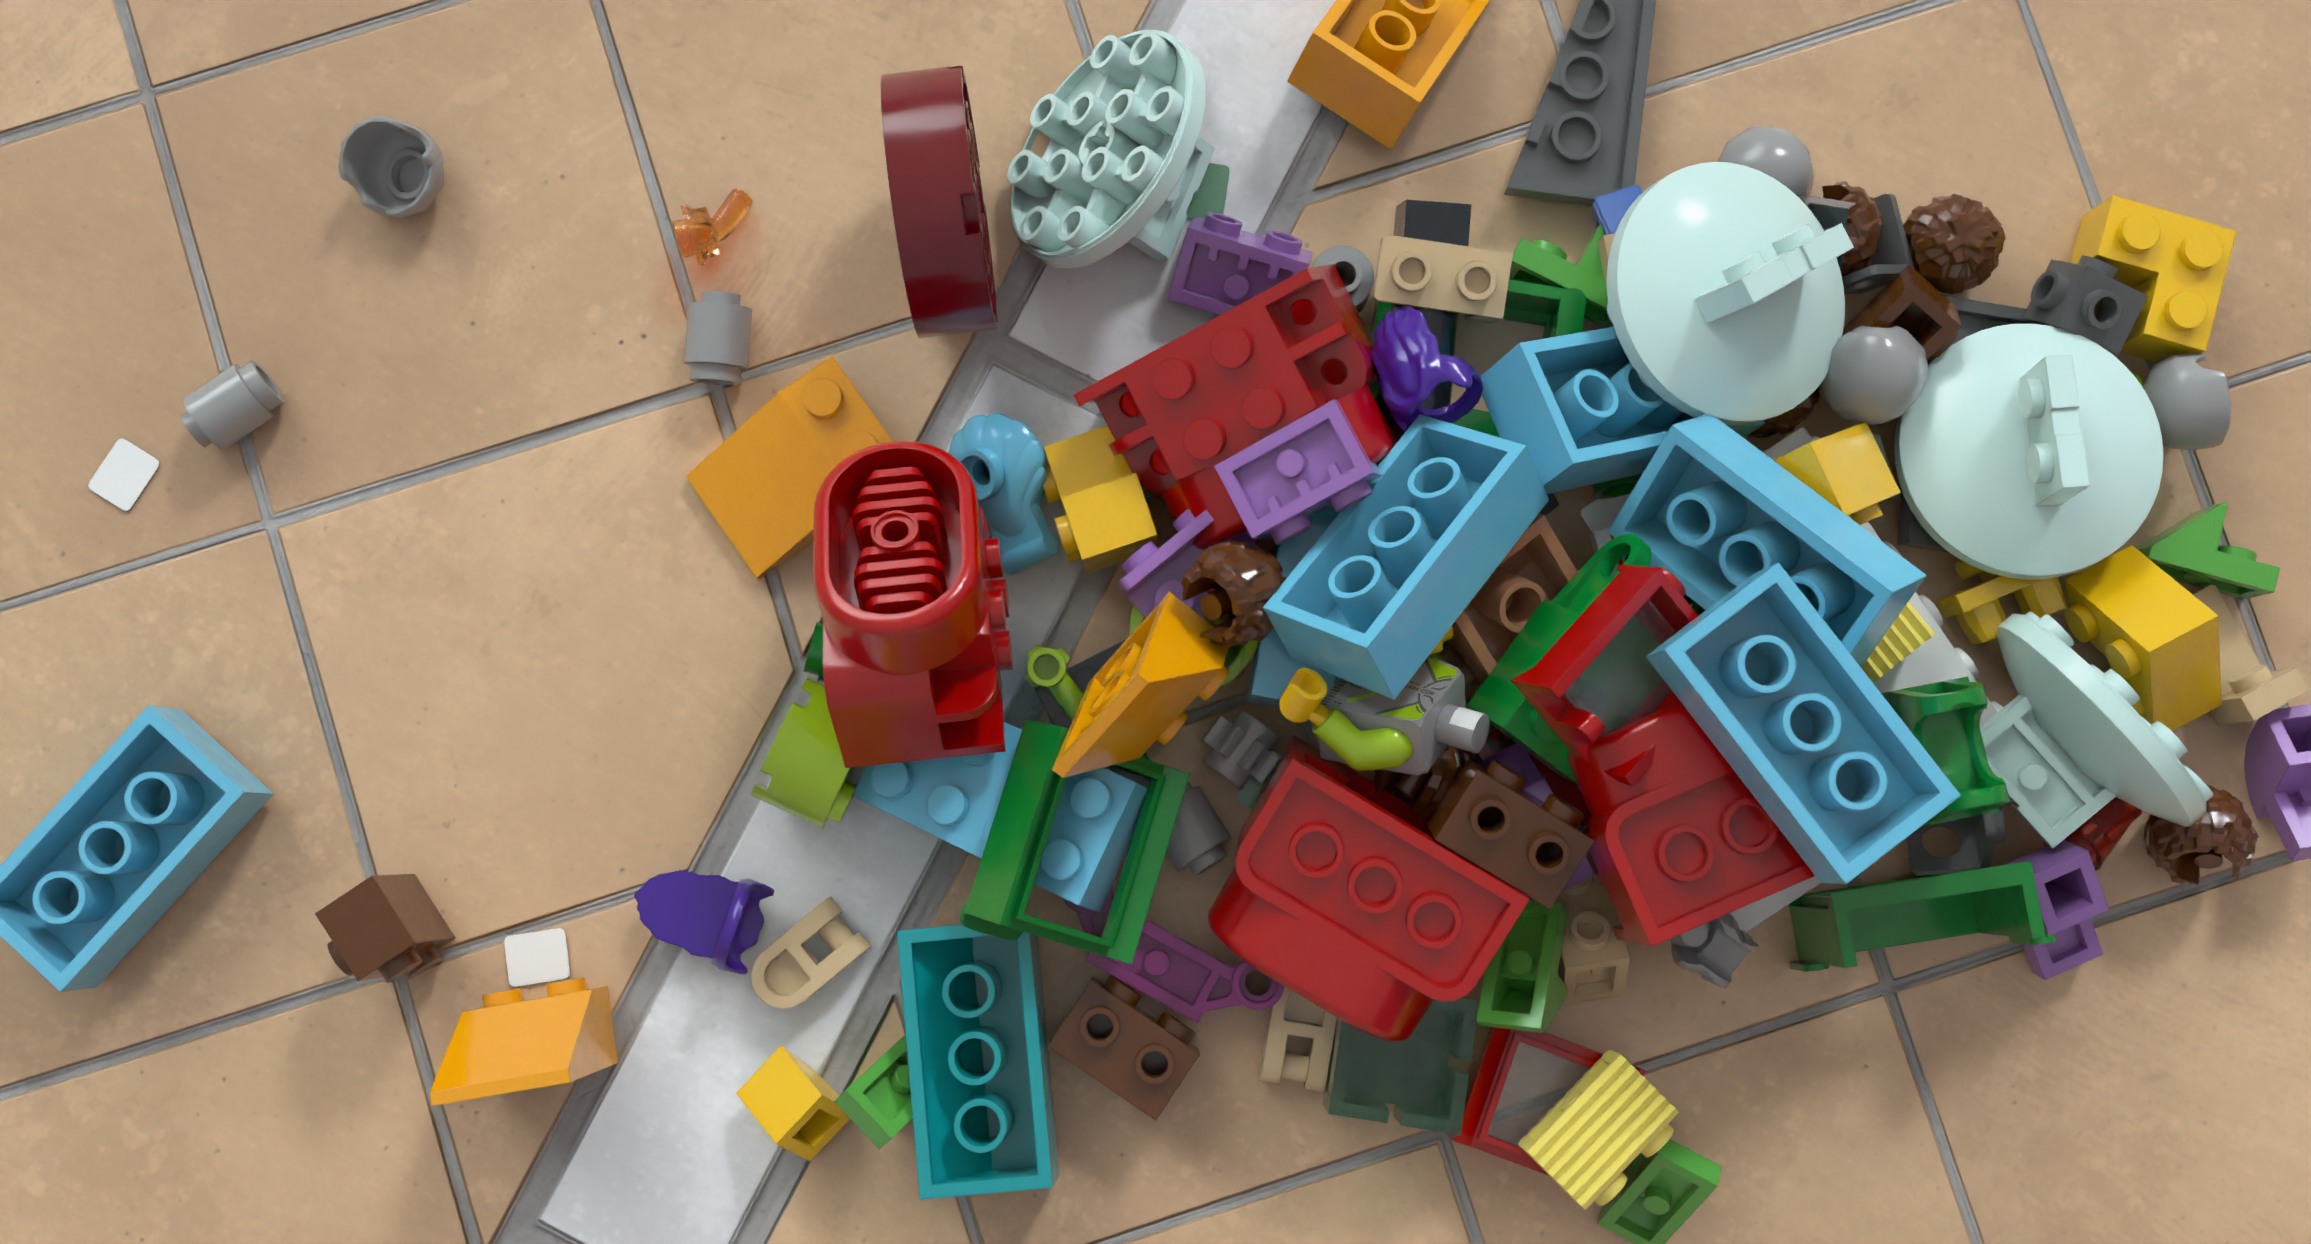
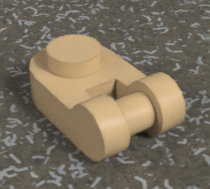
(790, 973)
(1300, 1018)

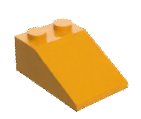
(1382, 59)
(772, 466)
(1143, 690)
(527, 1042)

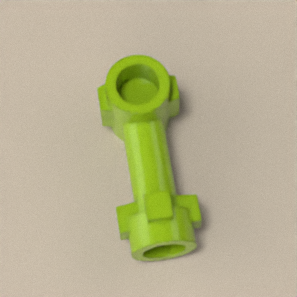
(1049, 669)

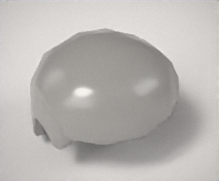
(1773, 153)
(392, 166)
(1874, 374)
(2189, 402)

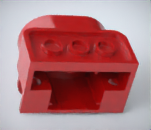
(1235, 386)
(909, 608)
(1684, 836)
(1357, 899)

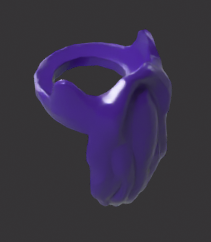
(1412, 366)
(704, 914)

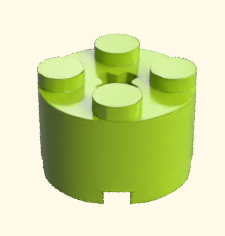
(807, 764)

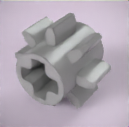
(1241, 749)

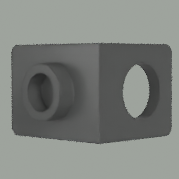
(1891, 252)
(1977, 840)

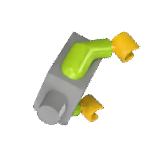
(1383, 732)

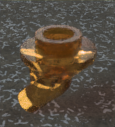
(700, 234)

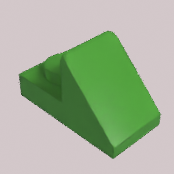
(1547, 265)
(2193, 556)
(1522, 979)
(881, 1096)
(1660, 1194)

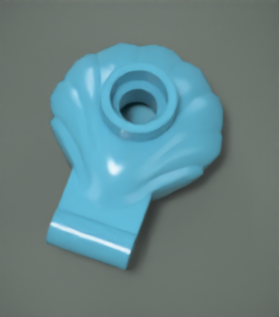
(1009, 482)

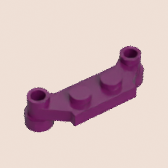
(1177, 970)

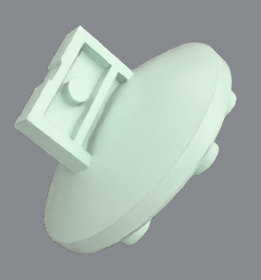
(1117, 154)
(1726, 292)
(2029, 452)
(2078, 740)

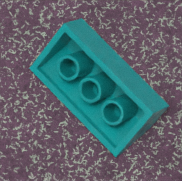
(977, 1062)

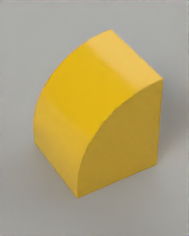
(793, 1104)

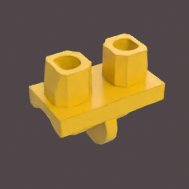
(1979, 608)

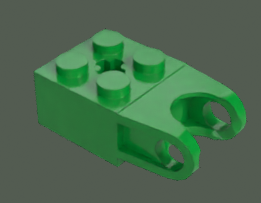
(1498, 695)
(1947, 725)

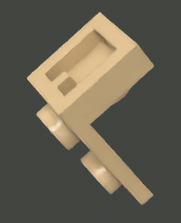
(1443, 277)
(2246, 685)
(1591, 956)

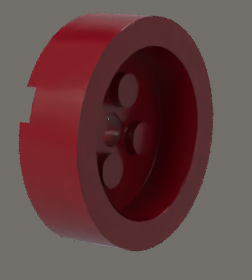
(938, 201)

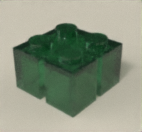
(1406, 1073)

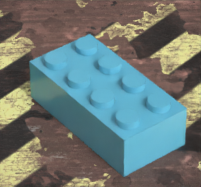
(1579, 409)
(1728, 510)
(1408, 556)
(1803, 726)
(961, 796)
(123, 847)

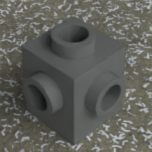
(2086, 302)

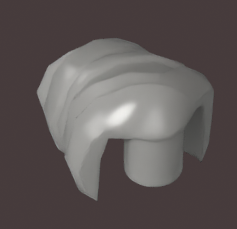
(1713, 949)

